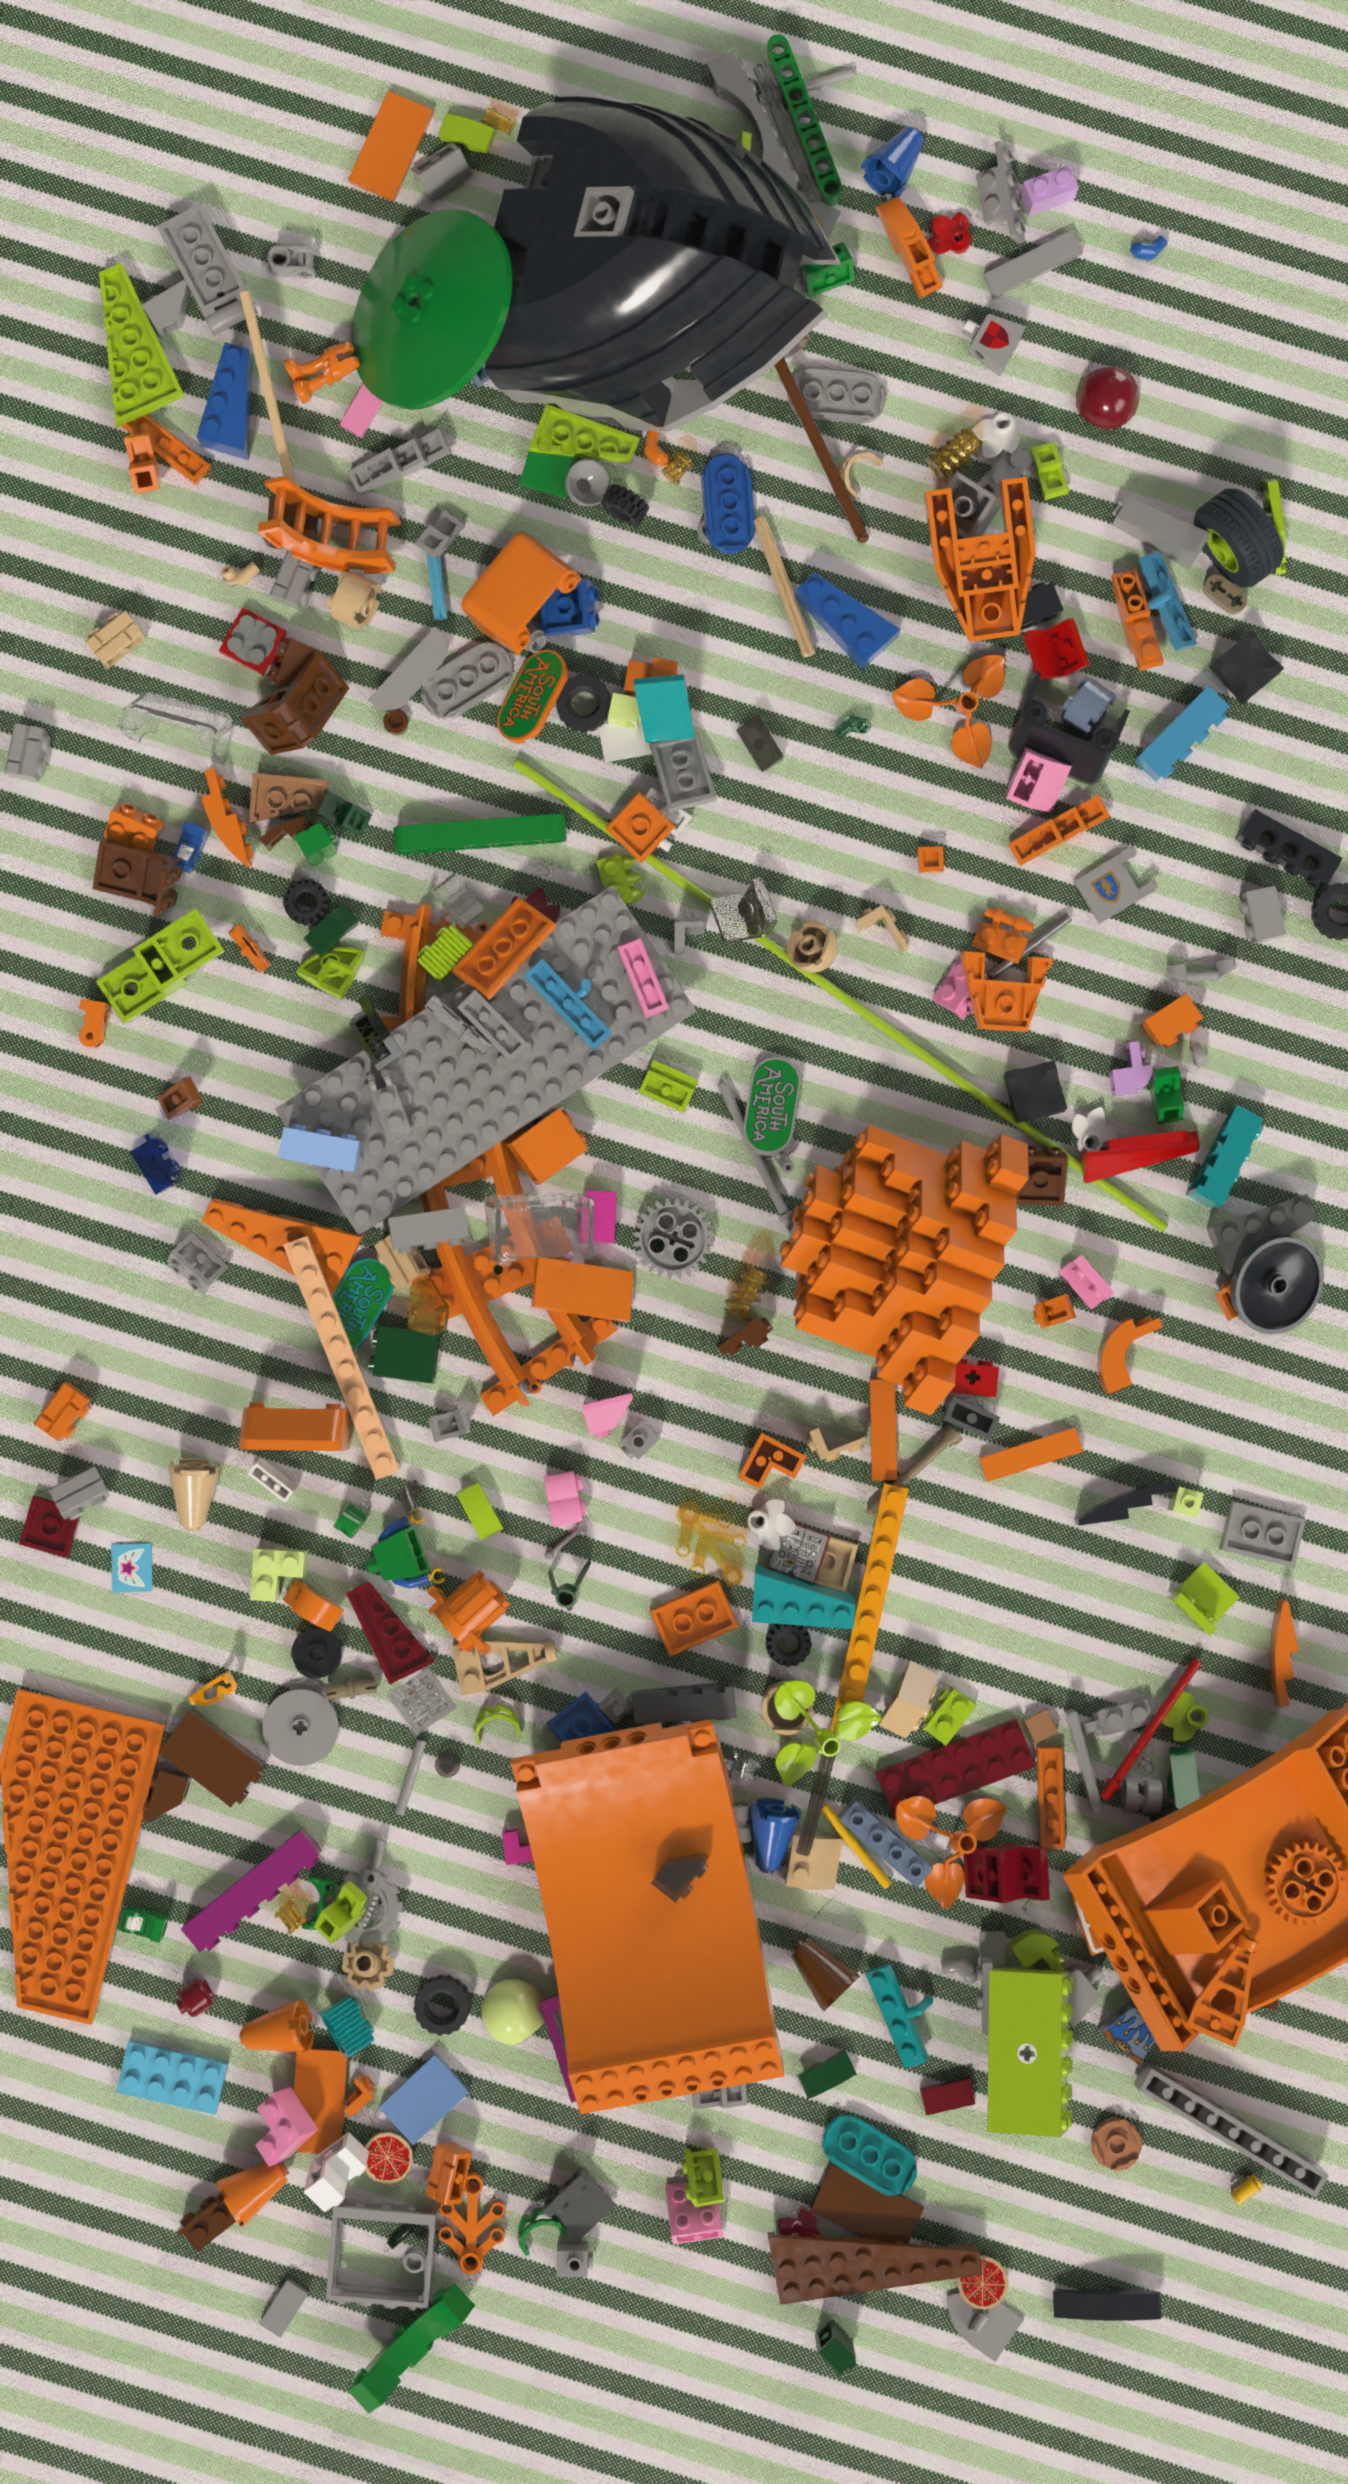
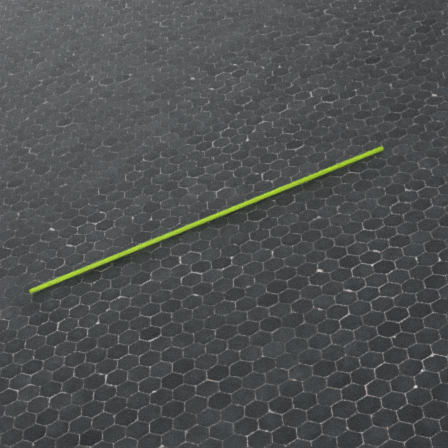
(853, 1004)

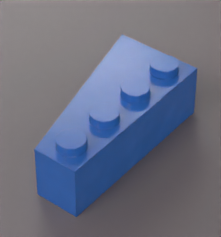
(228, 406)
(848, 622)

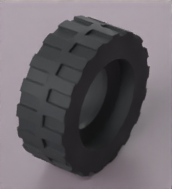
(589, 722)
(1320, 912)
(438, 2024)

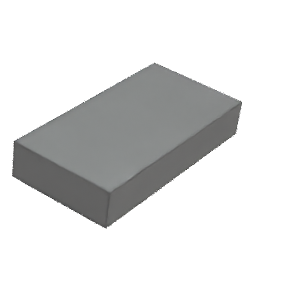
(284, 2307)

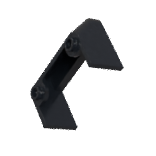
(1086, 758)

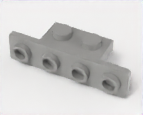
(999, 194)
(991, 1956)

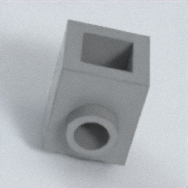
(639, 1441)
(573, 2259)

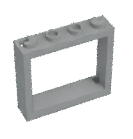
(385, 2212)

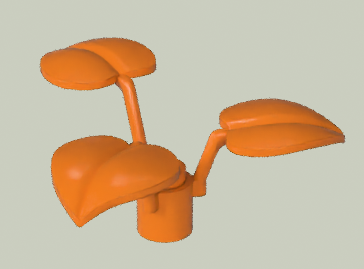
(969, 743)
(983, 1822)

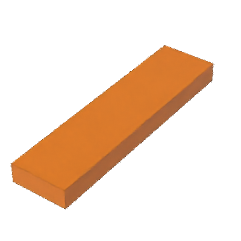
(171, 449)
(883, 1430)
(1030, 1454)
(1050, 1797)

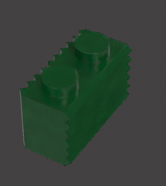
(836, 2348)

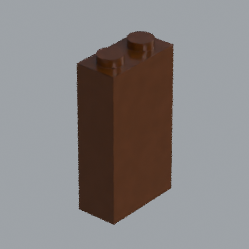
(213, 1758)

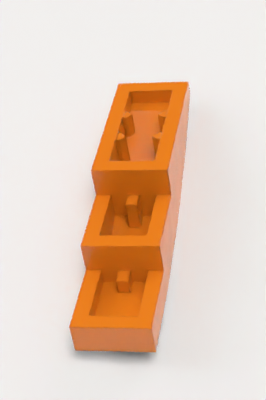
(1059, 830)
(1282, 1643)

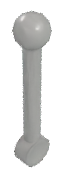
(582, 1527)

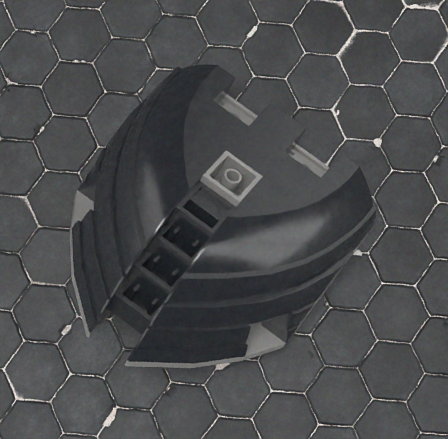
(644, 256)

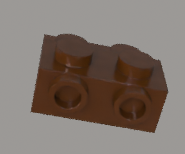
(1046, 1178)
(751, 1334)

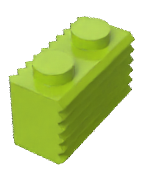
(444, 952)

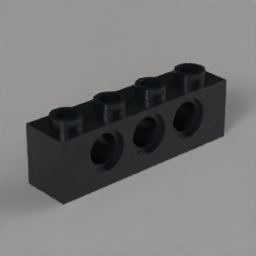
(1325, 860)

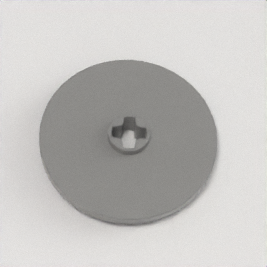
(285, 1740)

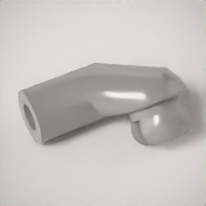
(960, 1966)

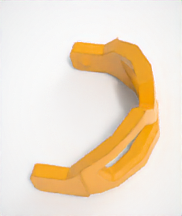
(198, 1696)

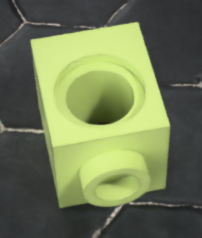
(624, 711)
(1185, 1501)

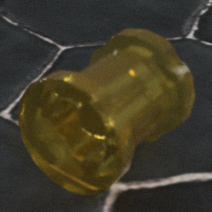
(685, 464)
(290, 1917)

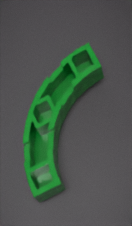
(409, 2345)

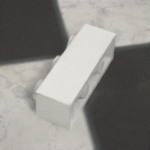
(272, 1480)

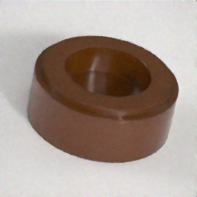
(396, 722)

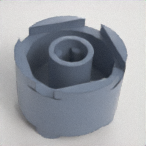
(1088, 707)

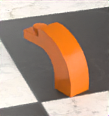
(1113, 1350)

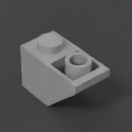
(168, 309)

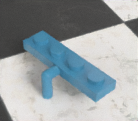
(1167, 601)
(569, 1003)

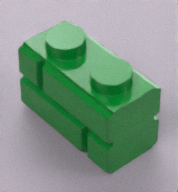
(317, 843)

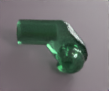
(852, 724)

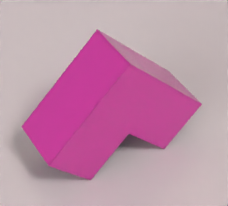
(513, 1850)

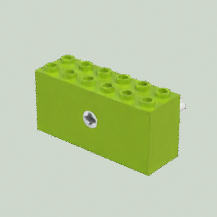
(1028, 2090)

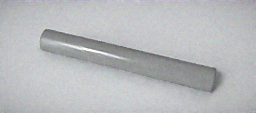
(410, 1777)

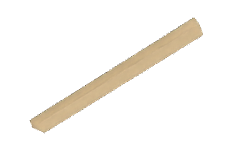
(266, 384)

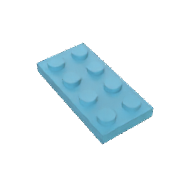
(172, 2077)

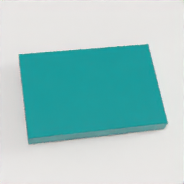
(664, 708)

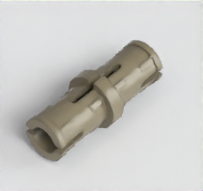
(351, 1688)

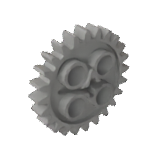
(681, 1217)

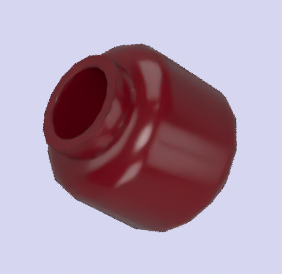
(195, 1997)

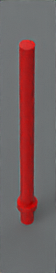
(1114, 1782)

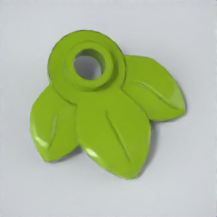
(1180, 1717)

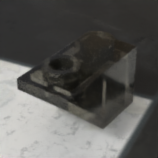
(678, 1873)

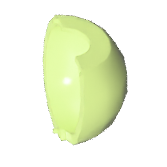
(512, 2010)

